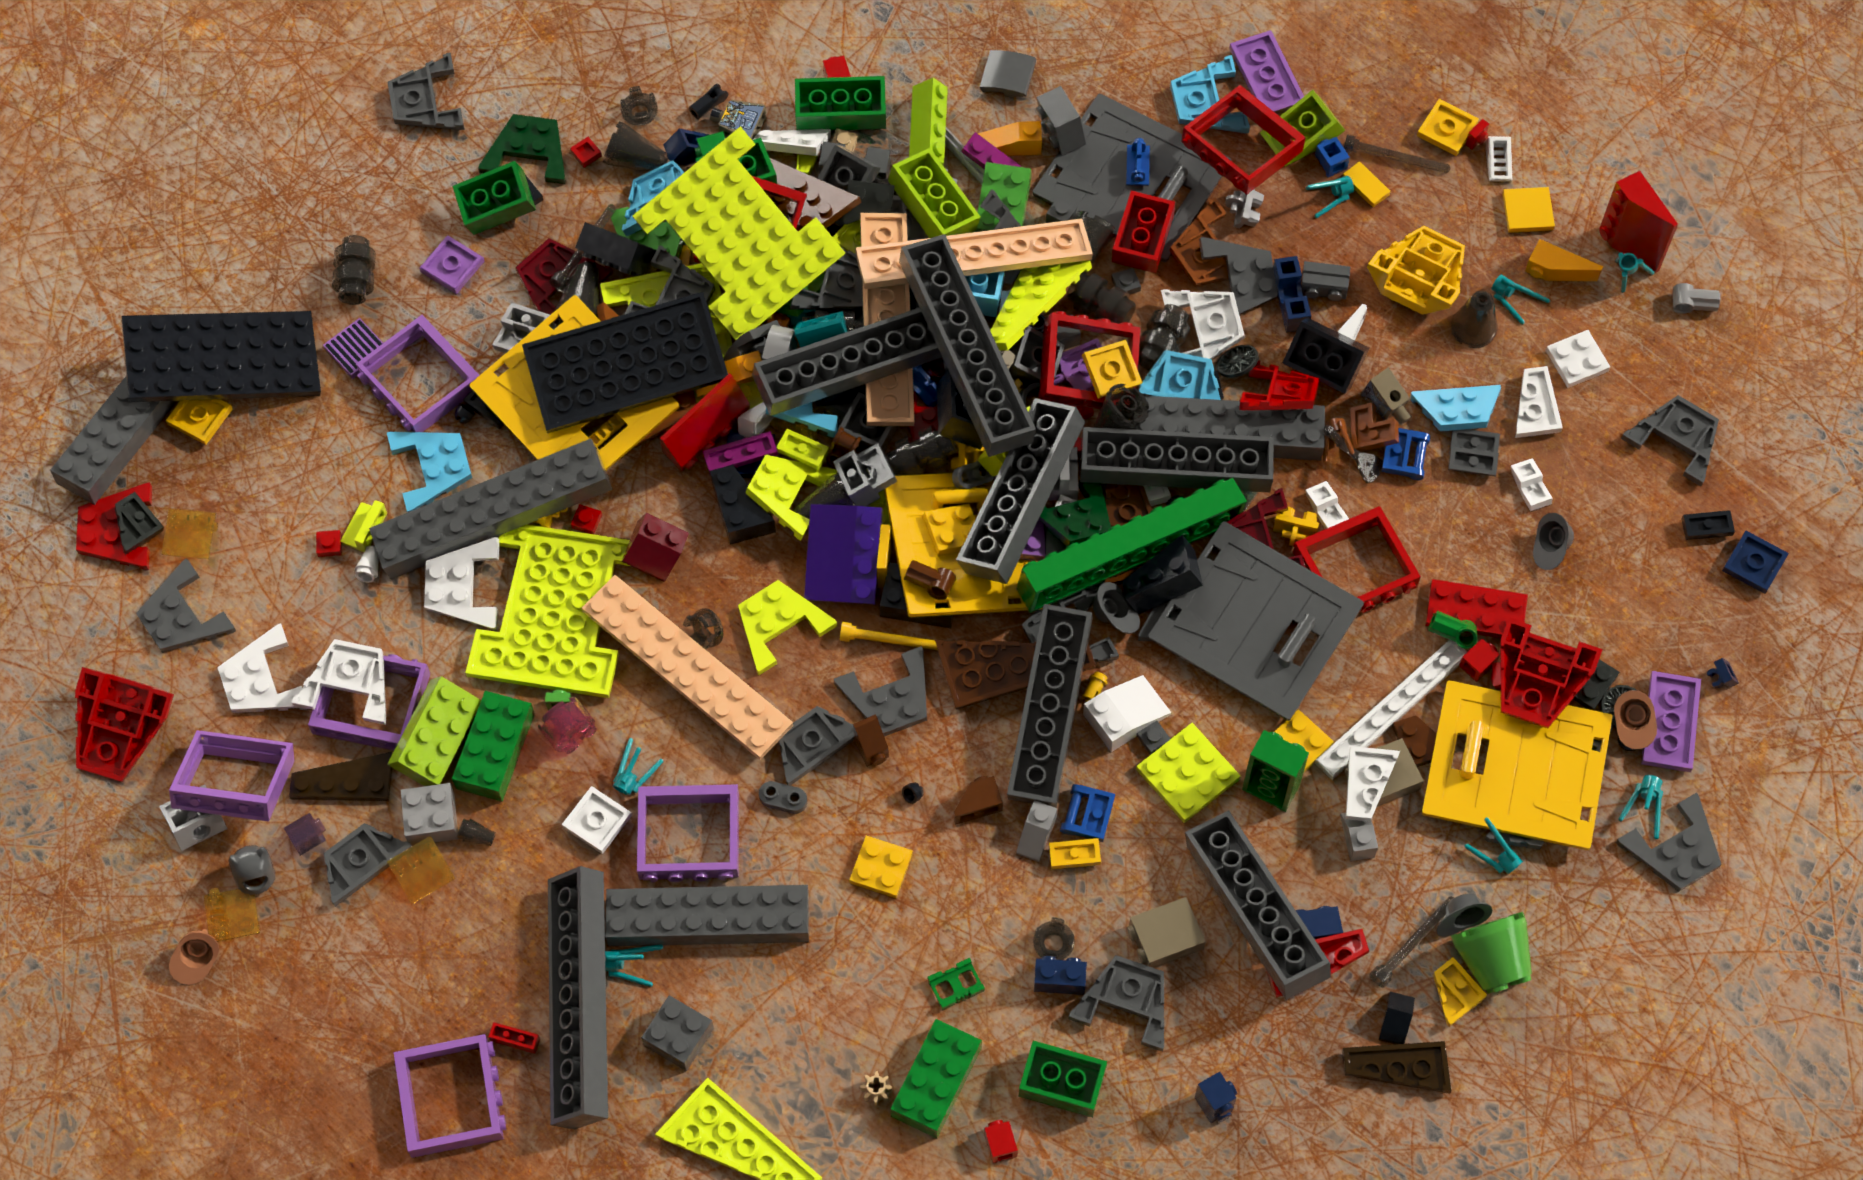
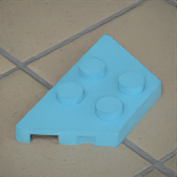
(1181, 377)
(1458, 406)

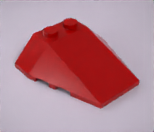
(1541, 674)
(115, 721)

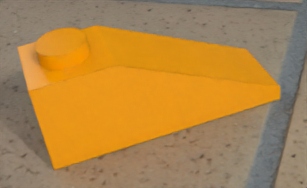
(1016, 138)
(1557, 264)
(739, 367)

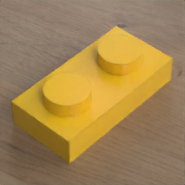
(1074, 853)

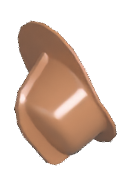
(1635, 719)
(193, 957)

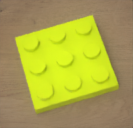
(1188, 772)

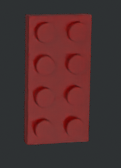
(1481, 605)

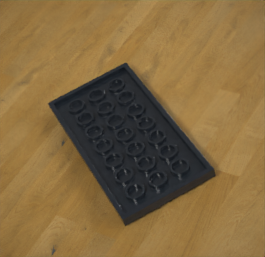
(220, 356)
(625, 362)

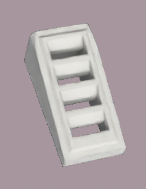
(1504, 142)
(1354, 323)
(754, 421)

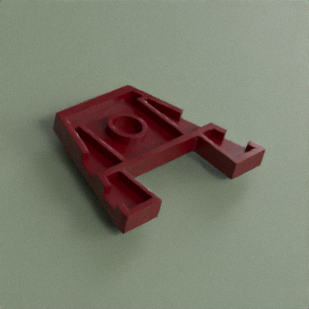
(539, 268)
(1254, 523)

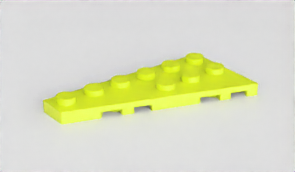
(1032, 294)
(727, 1134)

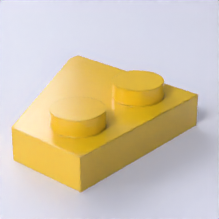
(1456, 991)

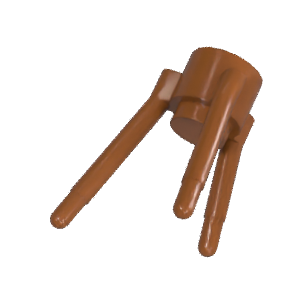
(1340, 427)

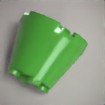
(1497, 952)

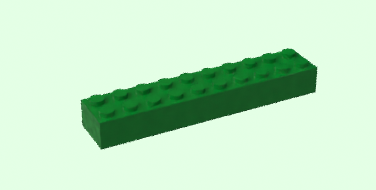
(1128, 544)

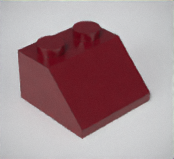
(654, 546)

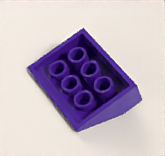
(843, 553)

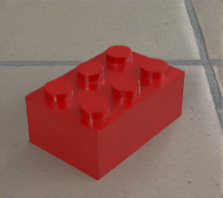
(1143, 231)

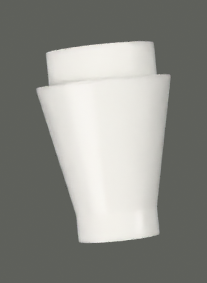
(367, 567)

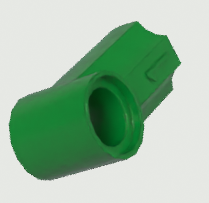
(1452, 628)

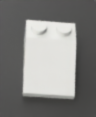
(1124, 711)

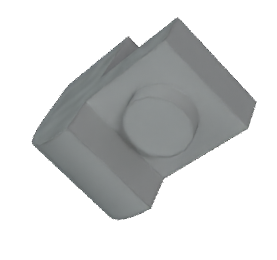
(779, 341)

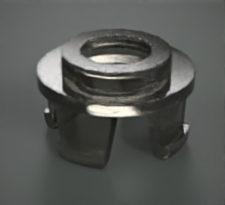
(638, 98)
(701, 620)
(1054, 927)

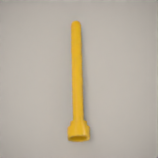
(850, 632)

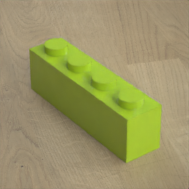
(928, 118)

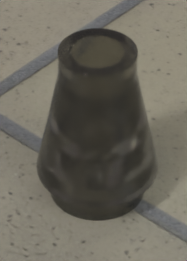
(474, 832)

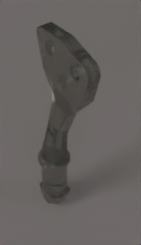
(1360, 458)

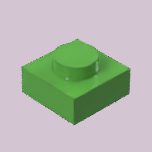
(555, 697)

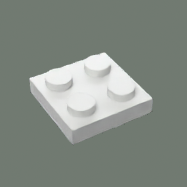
(1577, 358)
(596, 820)

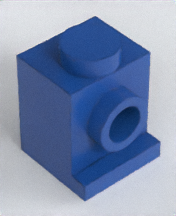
(1332, 156)

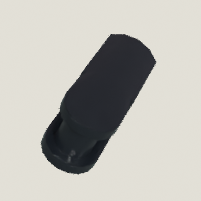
(707, 103)

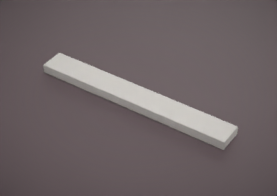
(1392, 707)

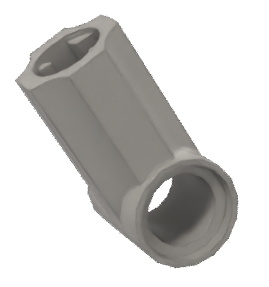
(1689, 299)

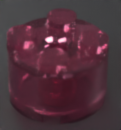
(567, 725)

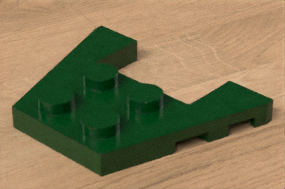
(529, 139)
(1078, 519)

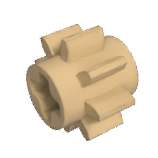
(881, 1094)

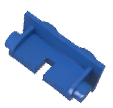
(1138, 163)
(924, 386)

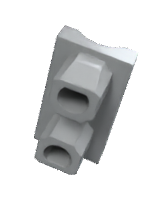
(1241, 205)

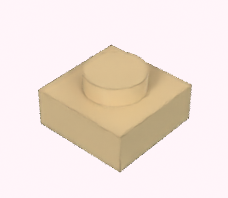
(847, 138)

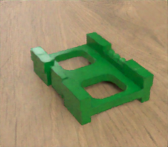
(952, 977)

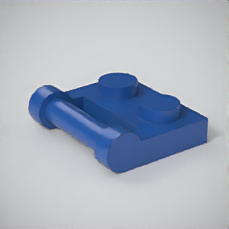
(1397, 455)
(1096, 813)

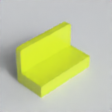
(802, 449)
(358, 532)

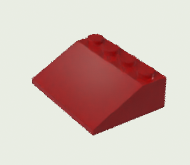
(1638, 221)
(704, 424)

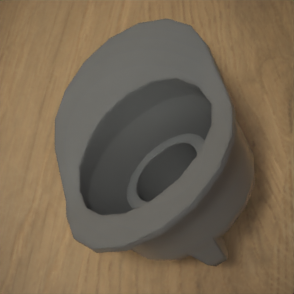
(1552, 541)
(1114, 609)
(1463, 913)

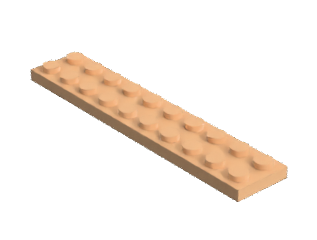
(986, 251)
(889, 398)
(687, 667)

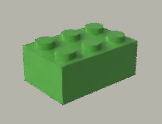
(1011, 186)

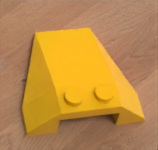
(1420, 271)

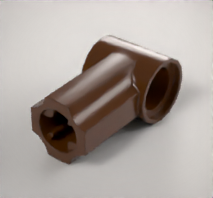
(937, 582)

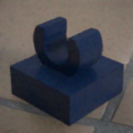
(1725, 673)

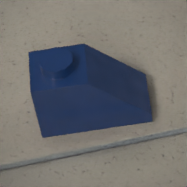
(681, 146)

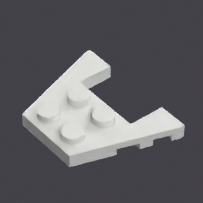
(1214, 318)
(451, 584)
(349, 669)
(249, 679)

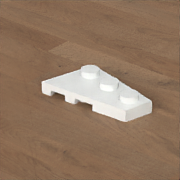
(795, 141)
(1537, 405)
(1367, 779)

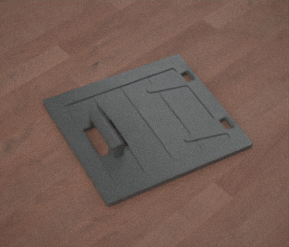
(1096, 172)
(1243, 613)

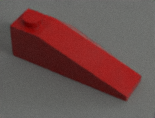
(1339, 950)

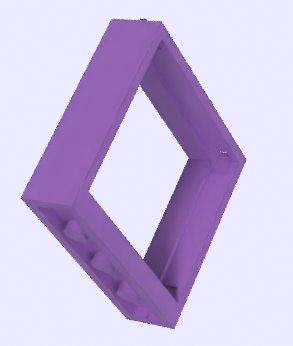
(394, 346)
(364, 735)
(683, 795)
(228, 802)
(419, 1148)

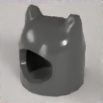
(252, 863)

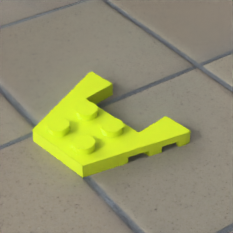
(777, 486)
(773, 613)

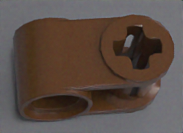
(841, 445)

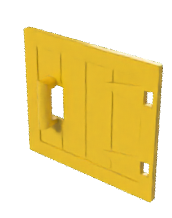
(516, 403)
(970, 594)
(1531, 774)

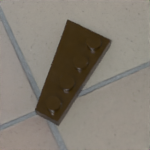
(350, 781)
(1408, 1064)

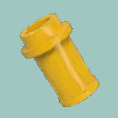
(1095, 686)

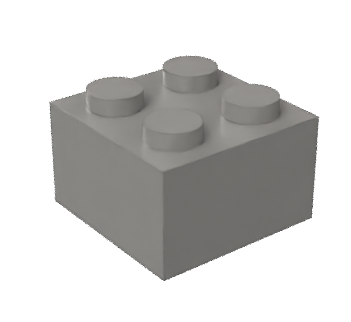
(429, 813)

